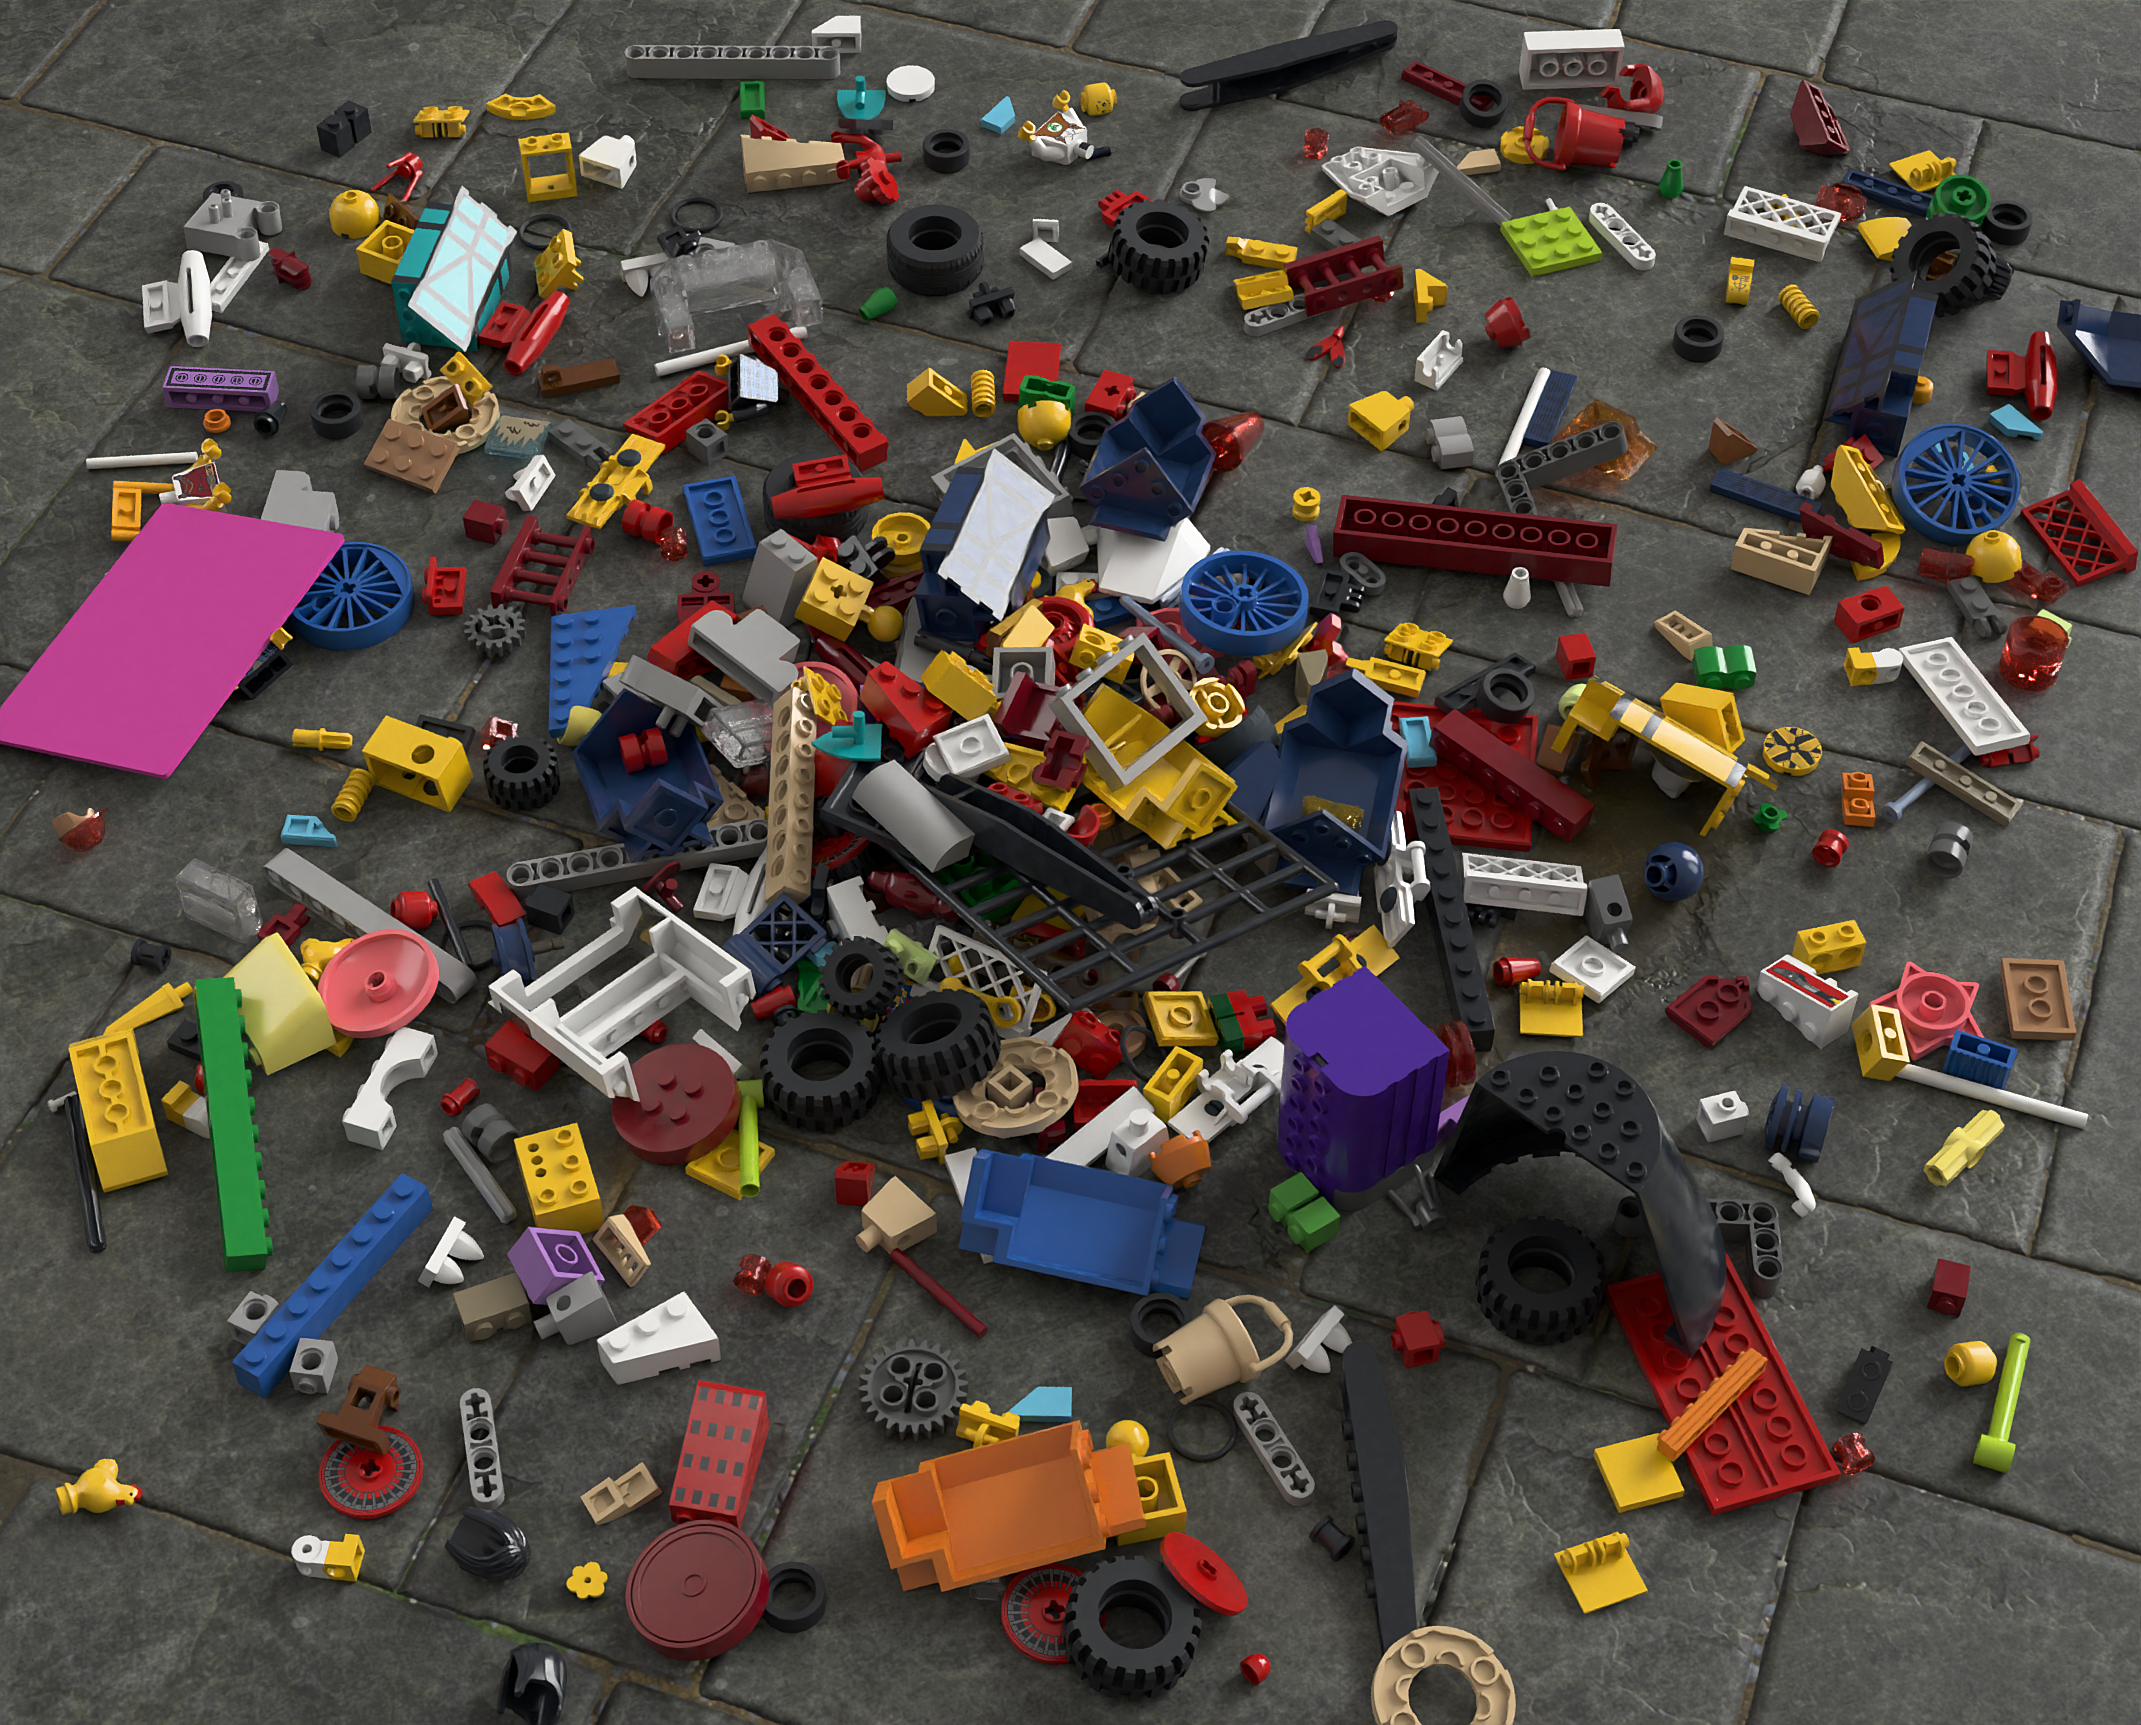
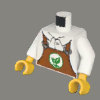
(1060, 137)

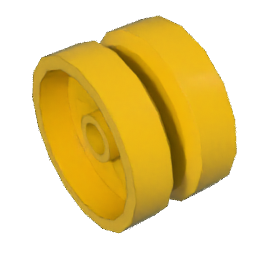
(905, 535)

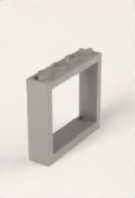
(1014, 450)
(1098, 754)

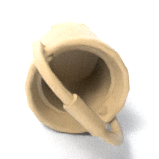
(1217, 1349)

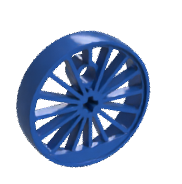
(1955, 483)
(338, 596)
(1243, 602)

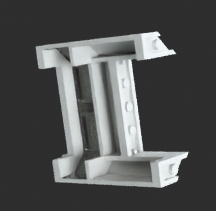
(621, 988)

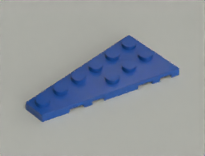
(582, 657)

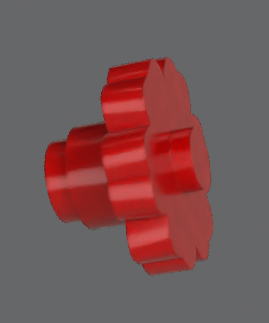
(876, 183)

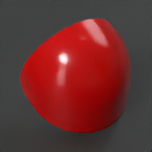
(1086, 827)

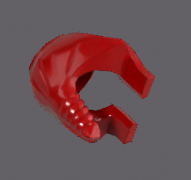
(1645, 94)

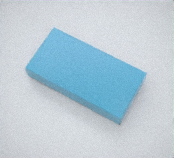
(1417, 734)

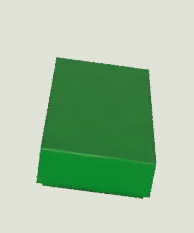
(752, 99)

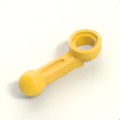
(992, 1002)

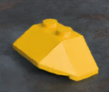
(1863, 494)

